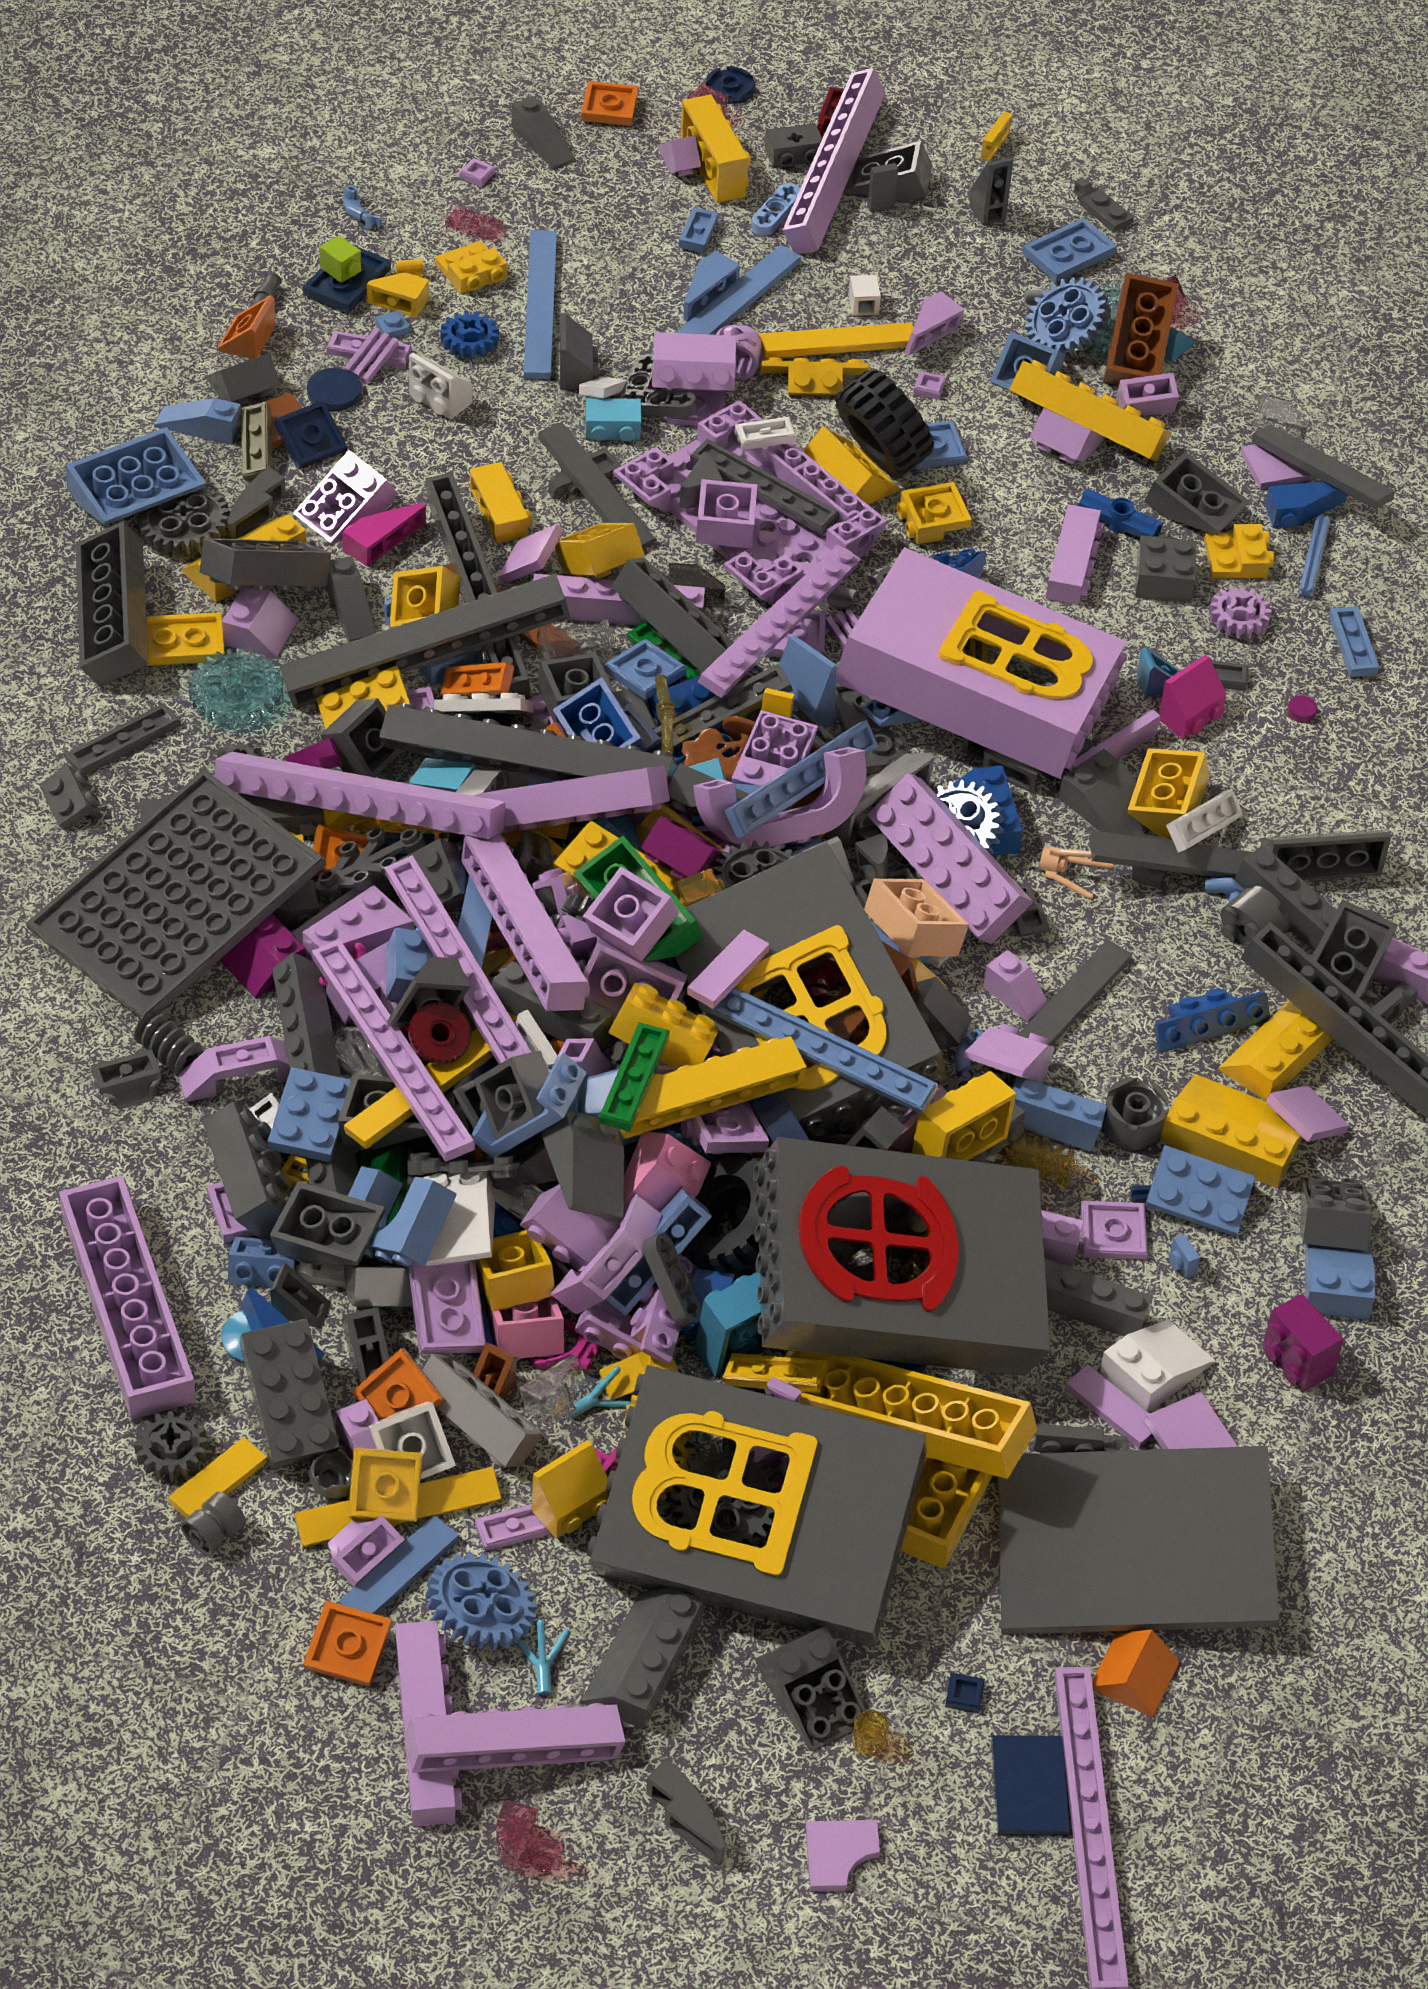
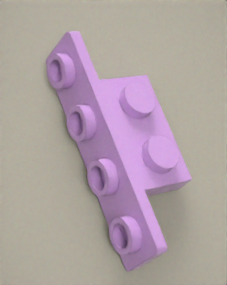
(654, 1323)

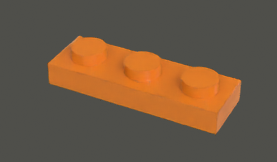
(480, 678)

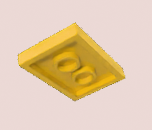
(184, 638)
(385, 685)

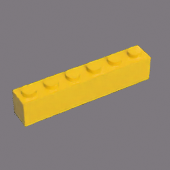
(1089, 410)
(719, 1084)

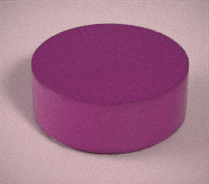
(1302, 709)

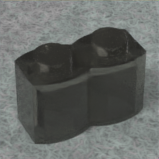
(533, 855)

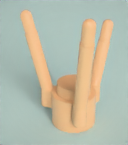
(1056, 860)

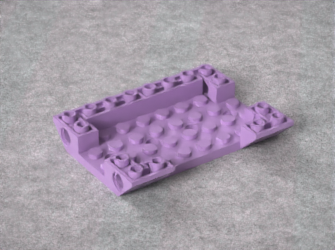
(772, 563)

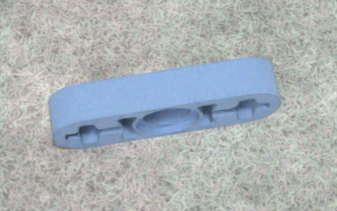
(776, 200)

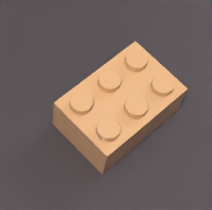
(916, 917)

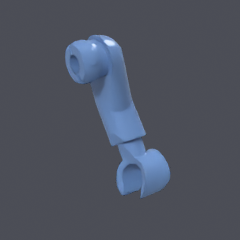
(354, 209)
(964, 1065)

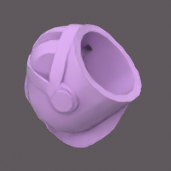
(747, 349)

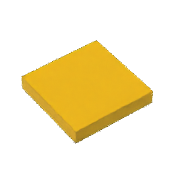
(385, 1484)

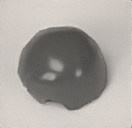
(331, 1475)

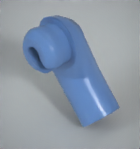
(1223, 885)

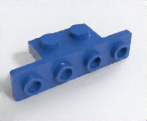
(1209, 1017)

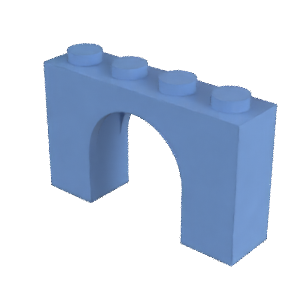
(417, 1223)

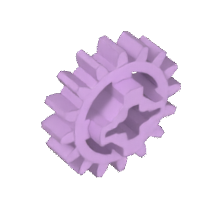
(1240, 612)

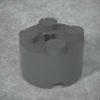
(1250, 914)
(1135, 1114)

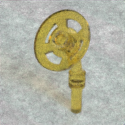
(665, 713)

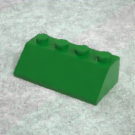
(599, 870)

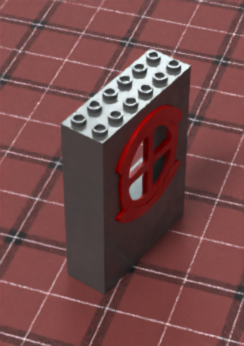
(969, 1310)

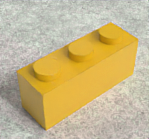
(499, 502)

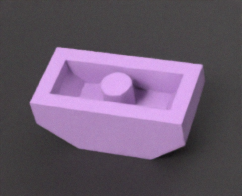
(363, 1547)

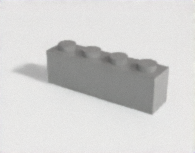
(481, 1412)

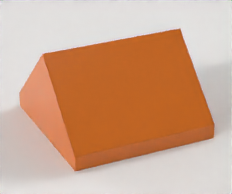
(250, 330)
(1136, 1670)

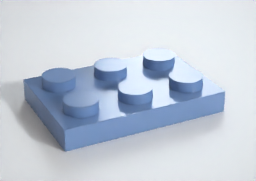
(1069, 250)
(309, 1115)
(1200, 1191)

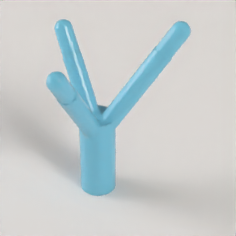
(591, 1399)
(543, 1664)

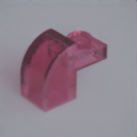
(519, 1845)

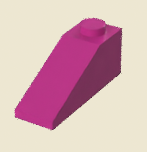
(381, 532)

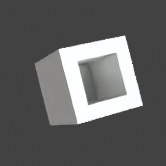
(864, 295)

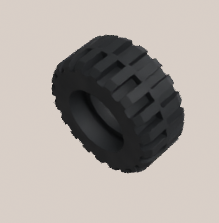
(884, 423)
(726, 1184)

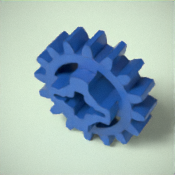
(472, 334)

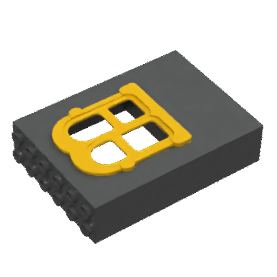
(807, 917)
(833, 1520)

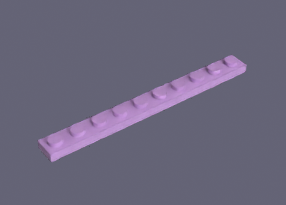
(779, 621)
(445, 941)
(393, 1051)
(1090, 1829)

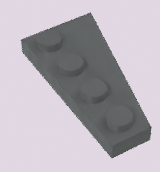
(849, 714)

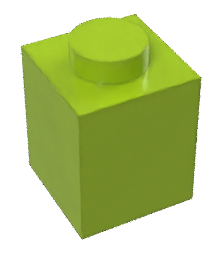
(340, 258)

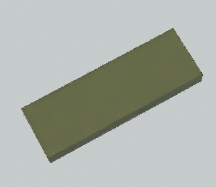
(255, 439)

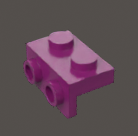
(321, 755)

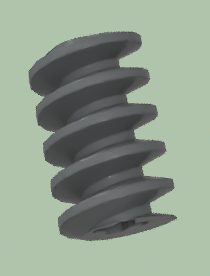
(167, 1041)

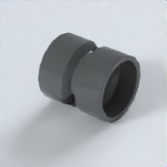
(216, 1520)

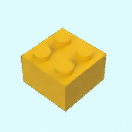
(515, 1272)

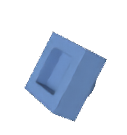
(393, 324)
(1184, 1256)

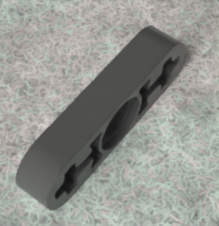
(665, 1262)

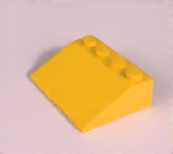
(1231, 1130)

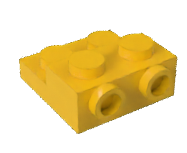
(472, 266)
(932, 511)
(1239, 552)

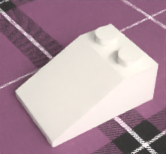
(470, 1222)
(1154, 1363)

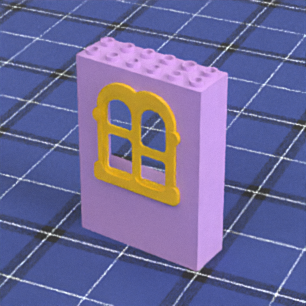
(913, 660)

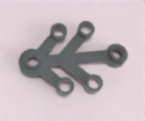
(335, 880)
(501, 1166)

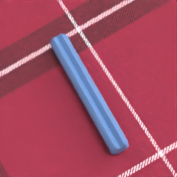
(1314, 556)

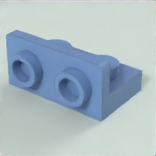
(255, 1262)

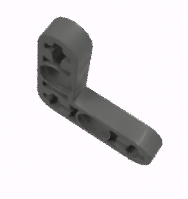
(675, 404)

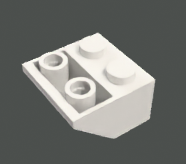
(438, 386)

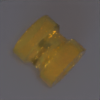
(874, 1727)

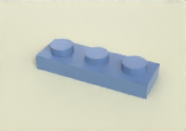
(1353, 641)

